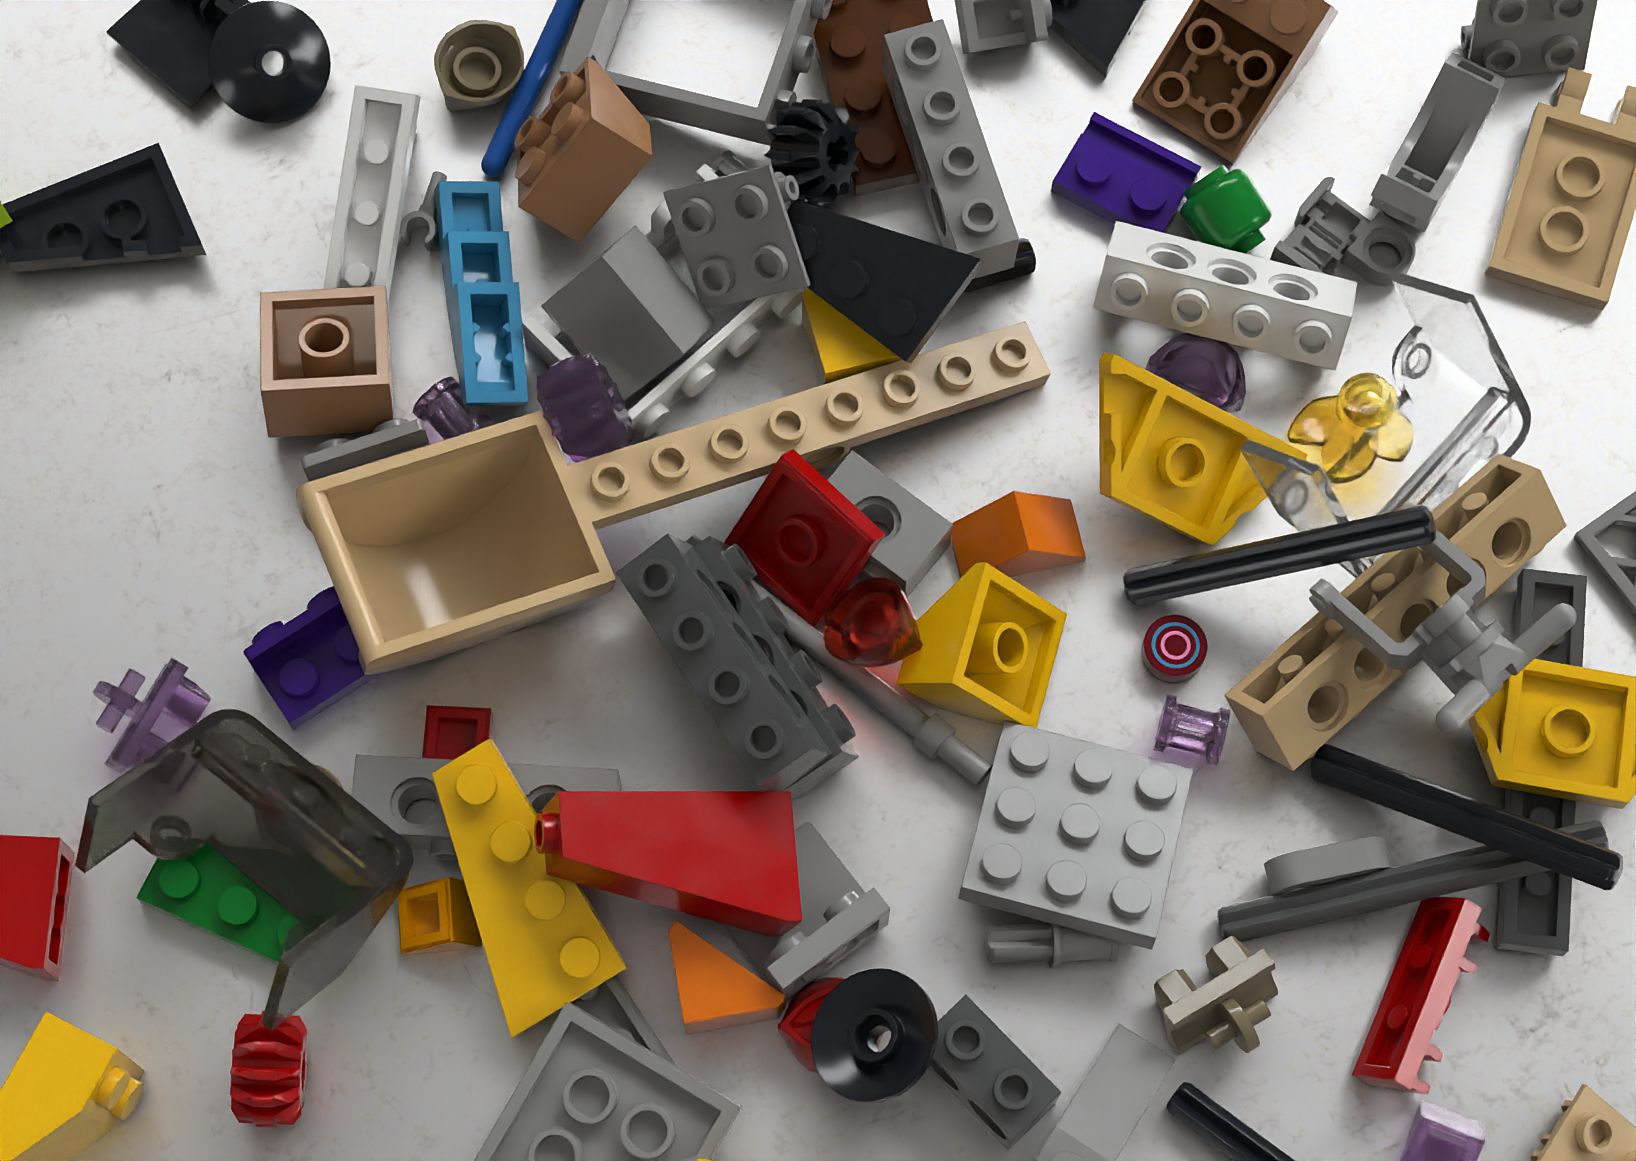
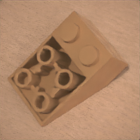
(1232, 67)

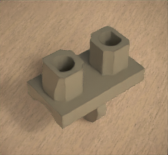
(1222, 1007)

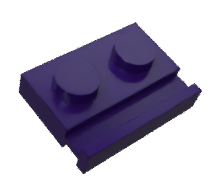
(1124, 176)

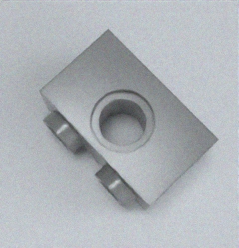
(917, 531)

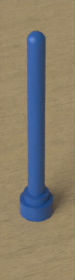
(530, 86)

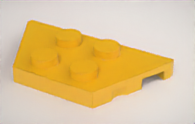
(1175, 453)
(1562, 734)

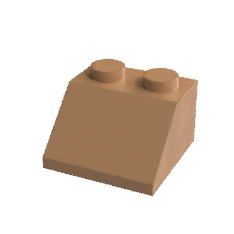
(325, 361)

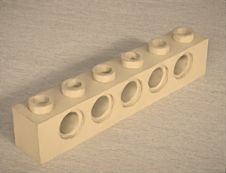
(1328, 676)

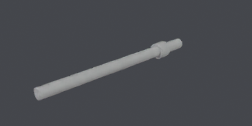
(931, 734)

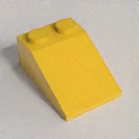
(64, 1093)

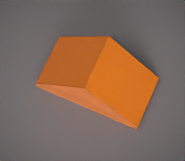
(1019, 535)
(717, 989)

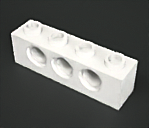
(1226, 295)

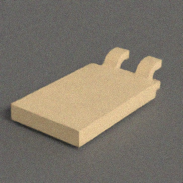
(1570, 199)

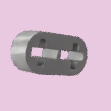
(1326, 863)

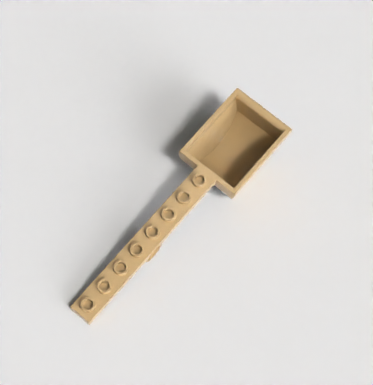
(503, 532)

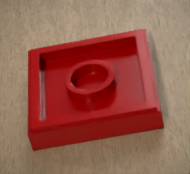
(804, 537)

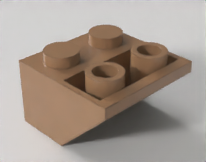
(580, 151)

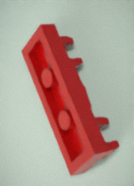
(1419, 994)

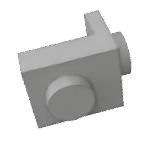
(1001, 23)

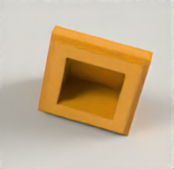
(436, 918)

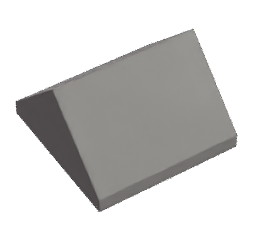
(629, 312)

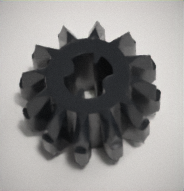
(816, 148)

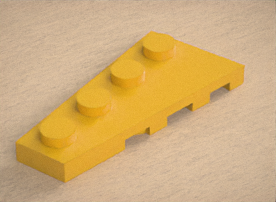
(533, 926)

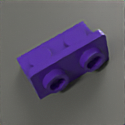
(308, 659)

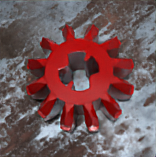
(268, 1071)

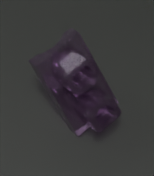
(169, 694)

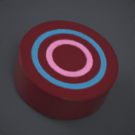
(1174, 648)

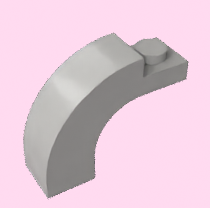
(1437, 142)

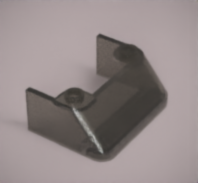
(274, 821)

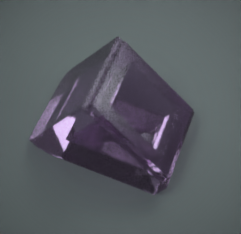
(1442, 1136)

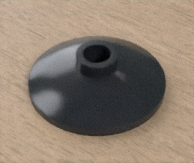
(237, 61)
(854, 1019)

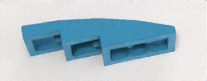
(481, 294)

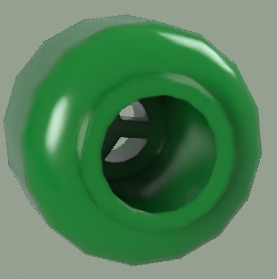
(1226, 210)

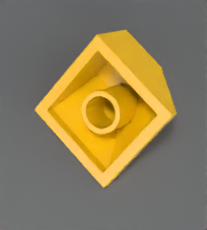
(986, 649)

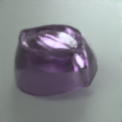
(1202, 368)

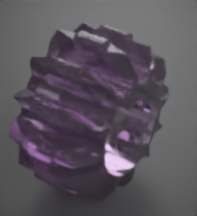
(584, 407)

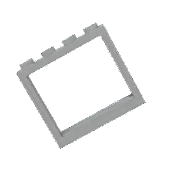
(595, 37)

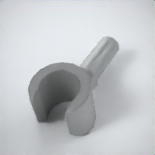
(425, 216)

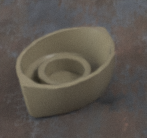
(478, 64)

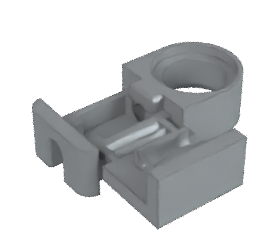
(1339, 228)

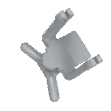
(1452, 640)

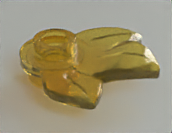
(1353, 434)

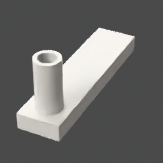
(372, 188)

